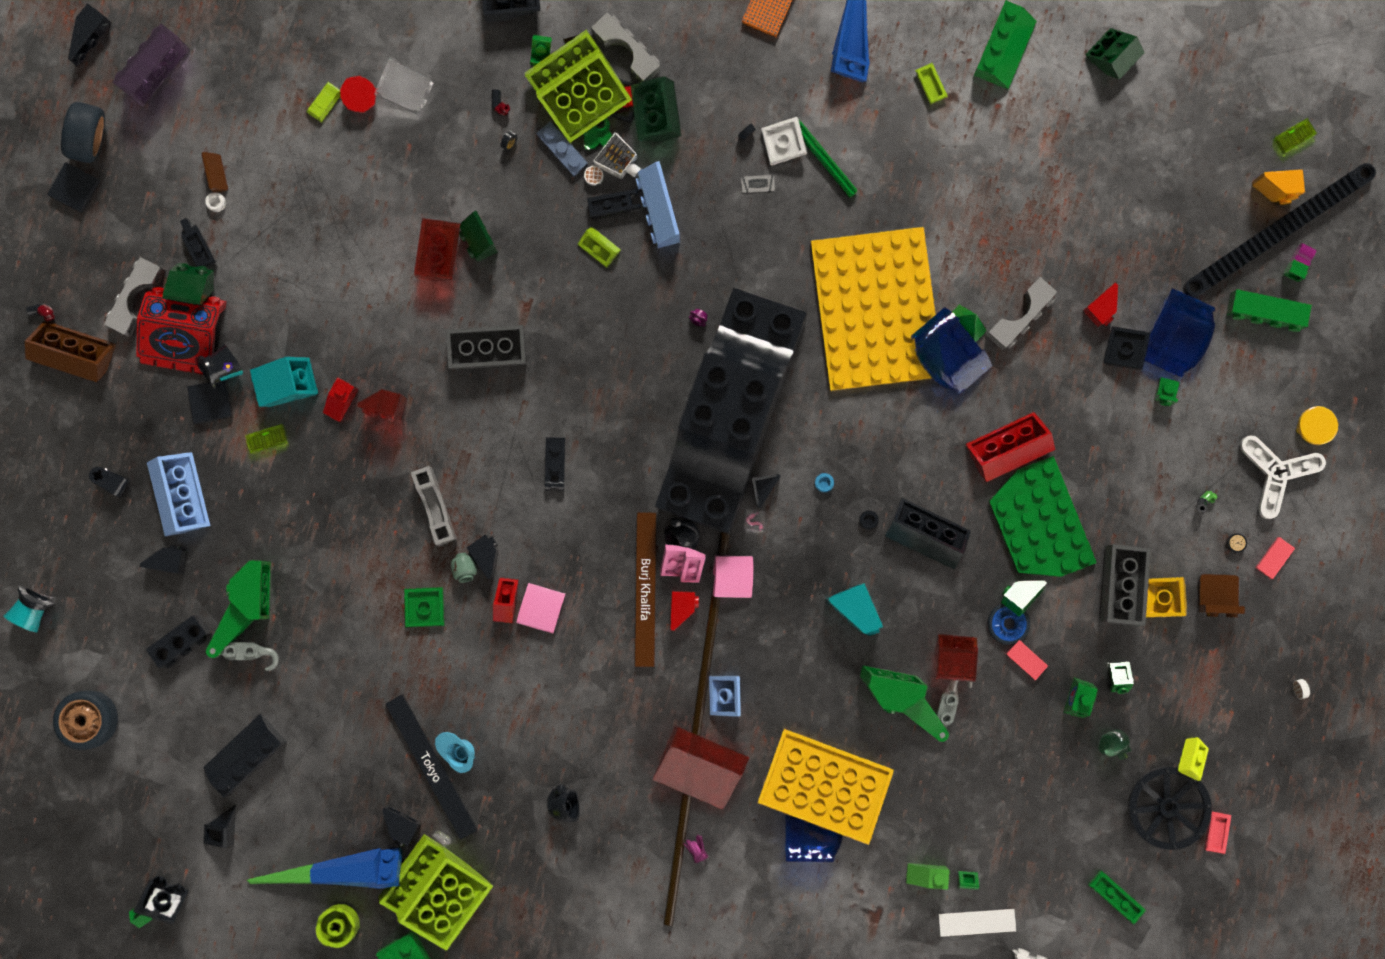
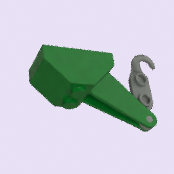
(248, 602)
(907, 694)

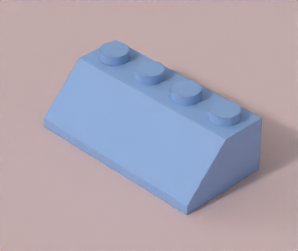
(658, 205)
(178, 493)

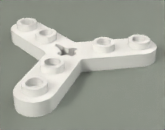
(1274, 486)

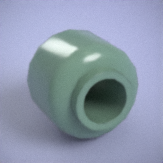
(463, 567)

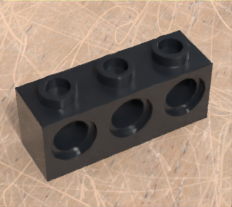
(169, 642)

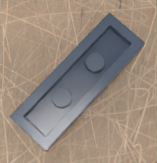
(562, 148)

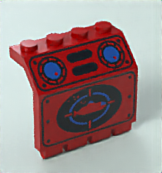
(176, 330)

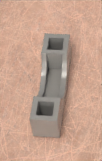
(610, 32)
(1037, 296)
(122, 315)
(437, 513)

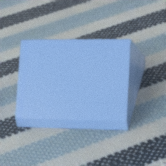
(724, 695)

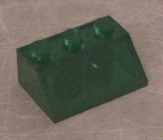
(656, 110)

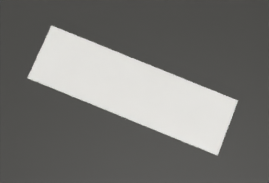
(977, 922)

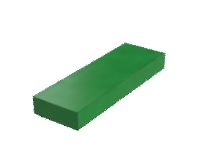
(1117, 897)

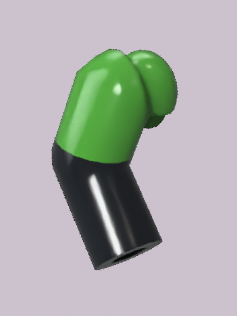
(1203, 500)

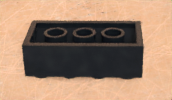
(928, 533)
(243, 756)

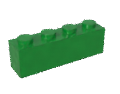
(1268, 309)

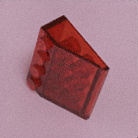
(700, 767)

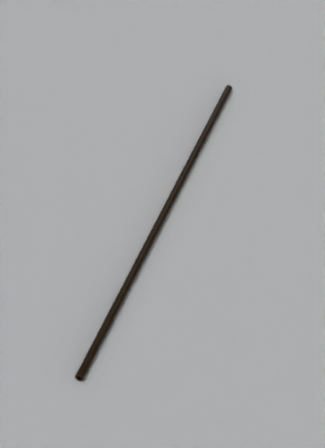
(696, 728)

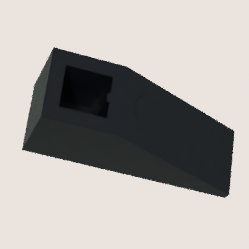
(87, 30)

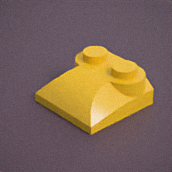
(1166, 597)

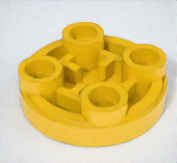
(1317, 425)

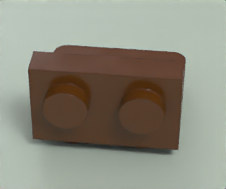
(1219, 595)

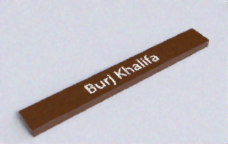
(645, 590)

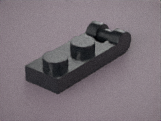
(555, 463)

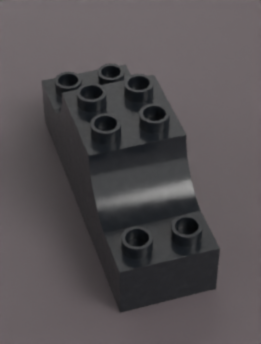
(730, 410)

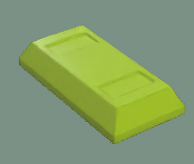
(931, 83)
(324, 102)

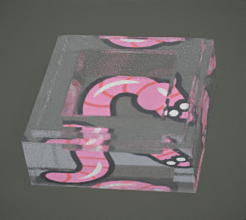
(755, 520)

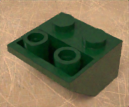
(1115, 52)

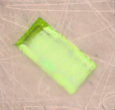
(1295, 136)
(266, 438)

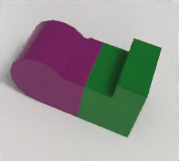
(1300, 262)

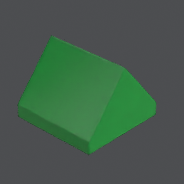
(968, 880)
(138, 920)

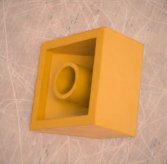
(1280, 185)

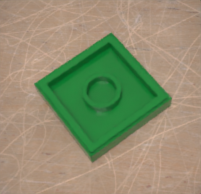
(424, 607)

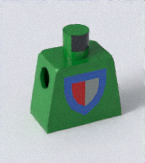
(1080, 698)

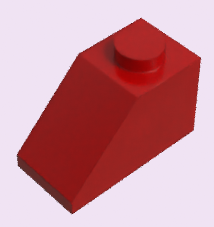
(1103, 307)
(339, 399)
(505, 600)
(682, 607)

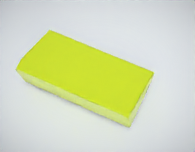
(1193, 758)

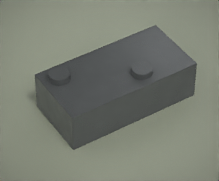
(486, 347)
(1125, 585)

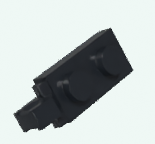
(196, 244)

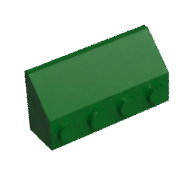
(1005, 45)

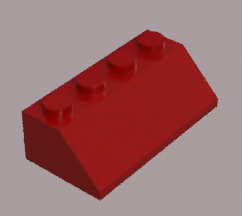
(1011, 446)

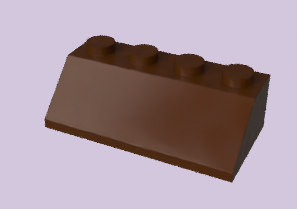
(69, 351)

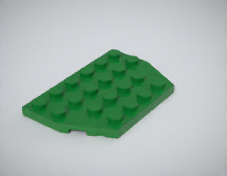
(1041, 522)

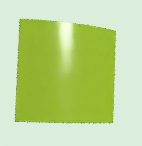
(577, 86)
(435, 893)

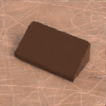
(214, 172)

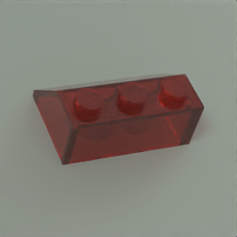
(436, 250)

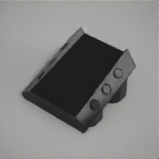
(161, 900)

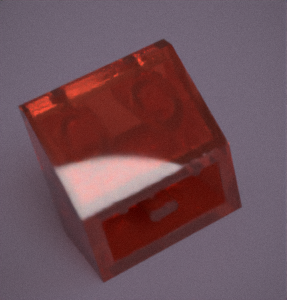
(384, 403)
(956, 657)

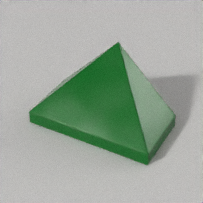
(970, 322)

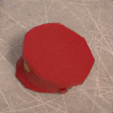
(358, 94)

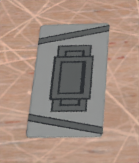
(758, 183)

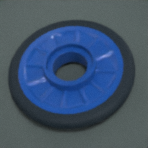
(1003, 635)

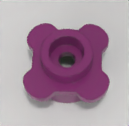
(698, 317)

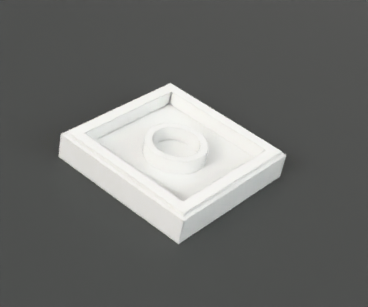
(784, 141)

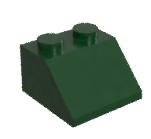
(477, 237)
(189, 284)

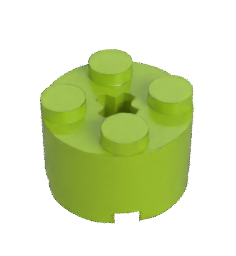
(340, 936)

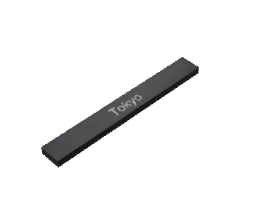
(431, 766)

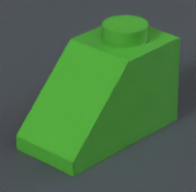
(928, 876)

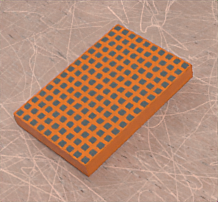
(766, 15)

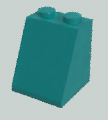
(283, 381)
(857, 609)

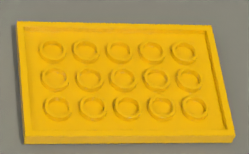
(826, 786)

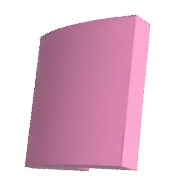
(683, 563)
(733, 576)
(540, 608)

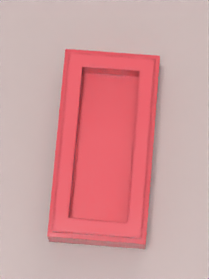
(1275, 558)
(1026, 660)
(1217, 833)

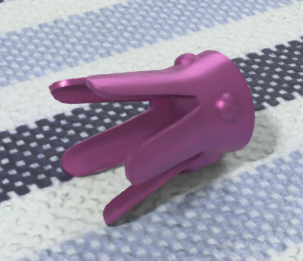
(697, 849)

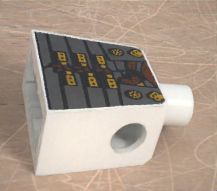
(617, 158)

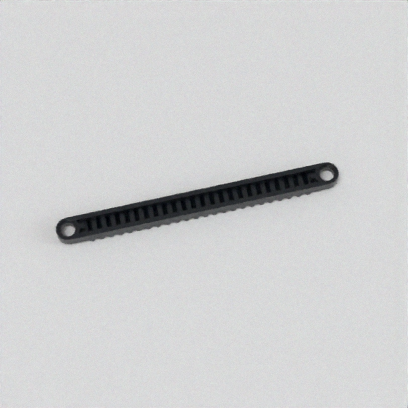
(1280, 230)

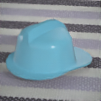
(455, 751)

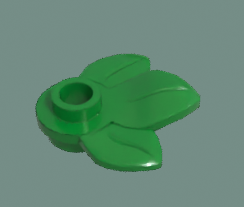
(597, 136)

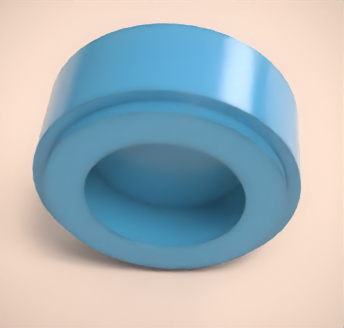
(824, 482)

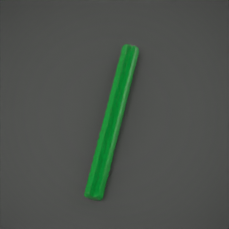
(827, 162)

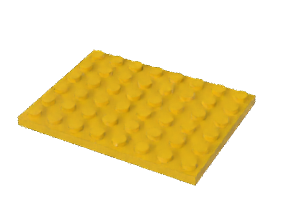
(870, 303)

